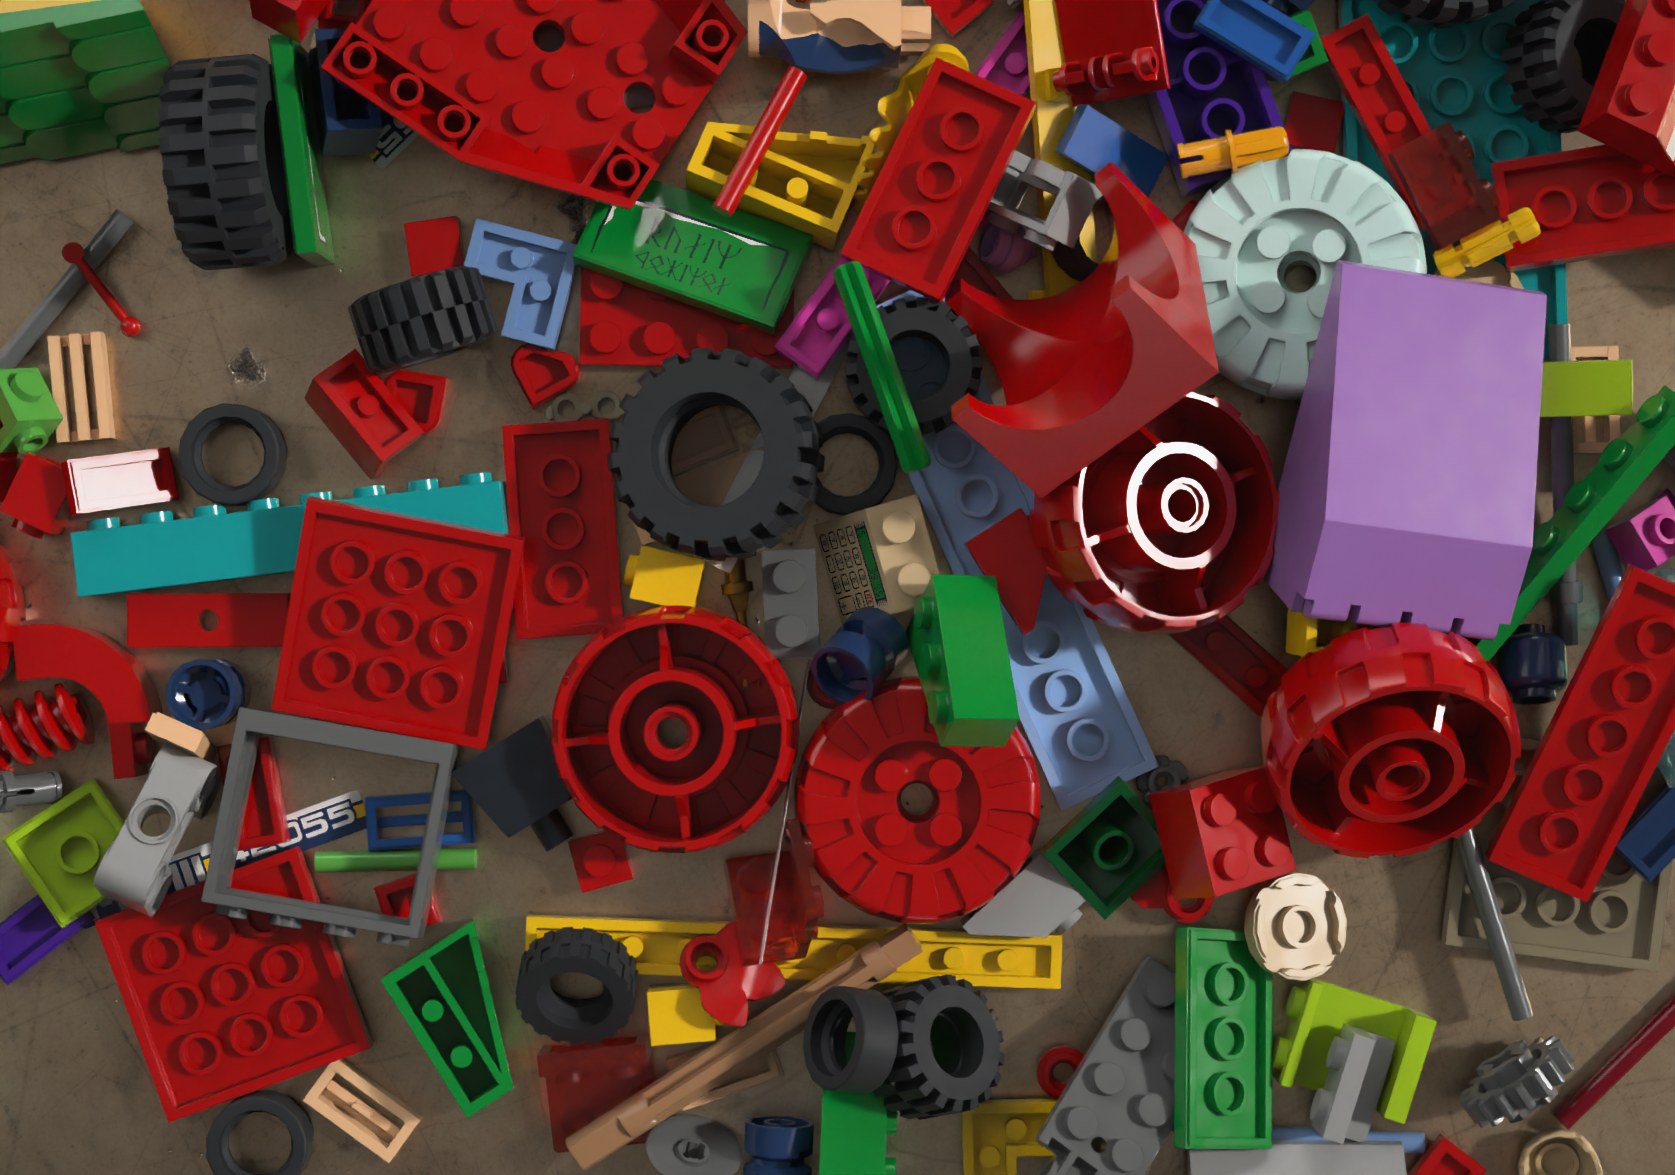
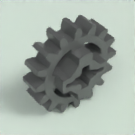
(1517, 1081)

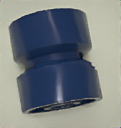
(860, 655)
(207, 693)
(778, 1145)

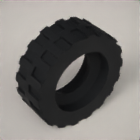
(583, 953)

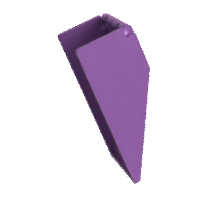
(1414, 454)

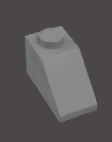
(1029, 904)

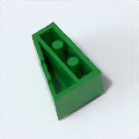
(964, 661)
(453, 1016)
(855, 1131)

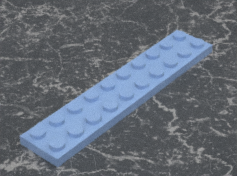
(1060, 669)

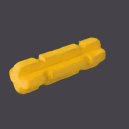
(1487, 243)

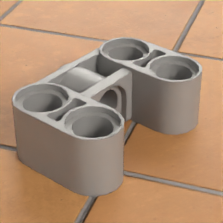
(137, 865)

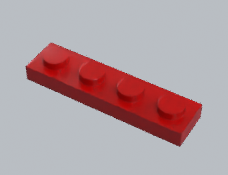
(1375, 93)

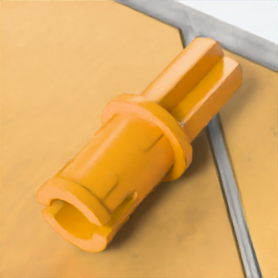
(1233, 151)

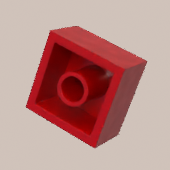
(1221, 833)

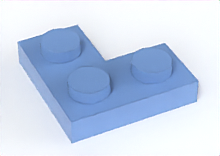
(537, 268)

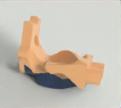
(838, 34)

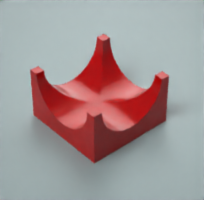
(1096, 357)

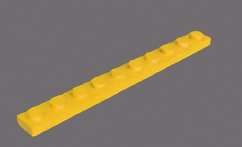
(955, 952)

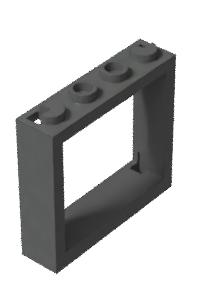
(291, 911)

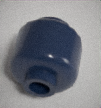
(1533, 665)

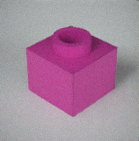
(1645, 534)

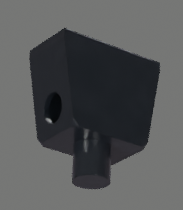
(520, 784)

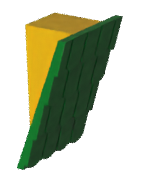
(77, 78)

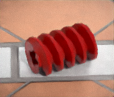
(43, 728)

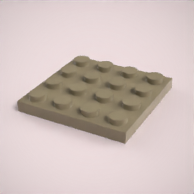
(1614, 928)

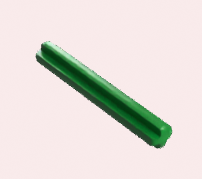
(882, 367)

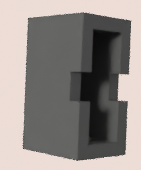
(790, 602)

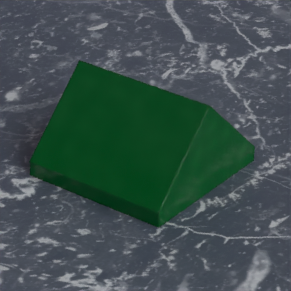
(1108, 848)

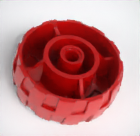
(1164, 522)
(686, 668)
(1389, 740)
(901, 860)

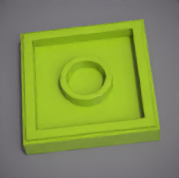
(64, 849)

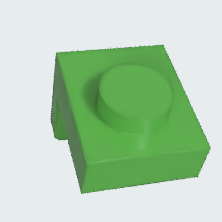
(26, 411)

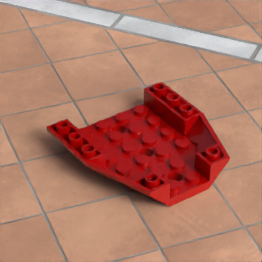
(556, 118)

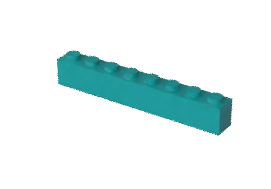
(254, 541)

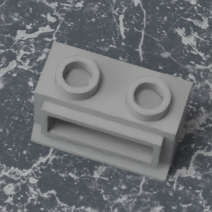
(1067, 214)

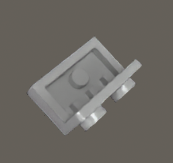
(1353, 1084)

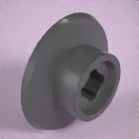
(693, 1147)

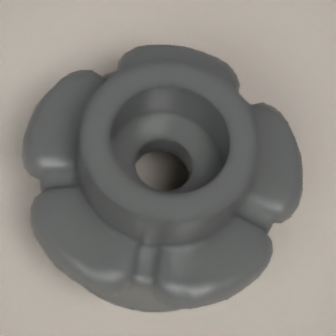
(1172, 770)

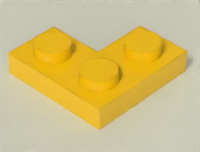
(1000, 1133)

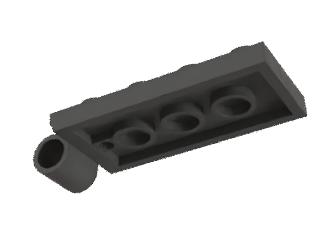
(1121, 1086)

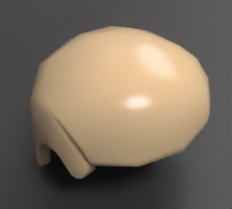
(1558, 1153)

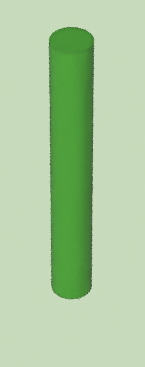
(391, 860)

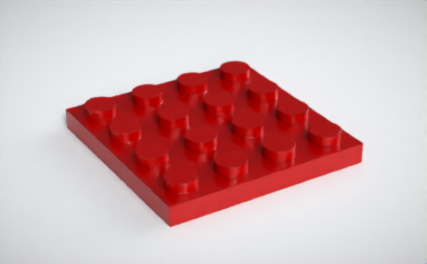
(397, 623)
(232, 998)

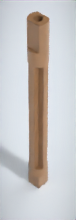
(736, 1050)

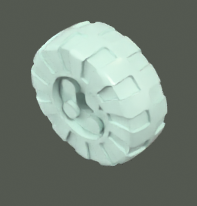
(1283, 216)

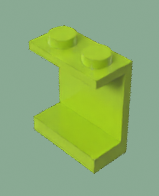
(1318, 1016)

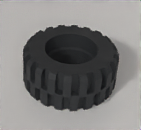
(224, 162)
(660, 413)

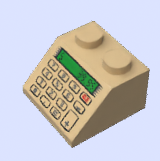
(878, 556)

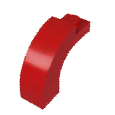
(107, 672)

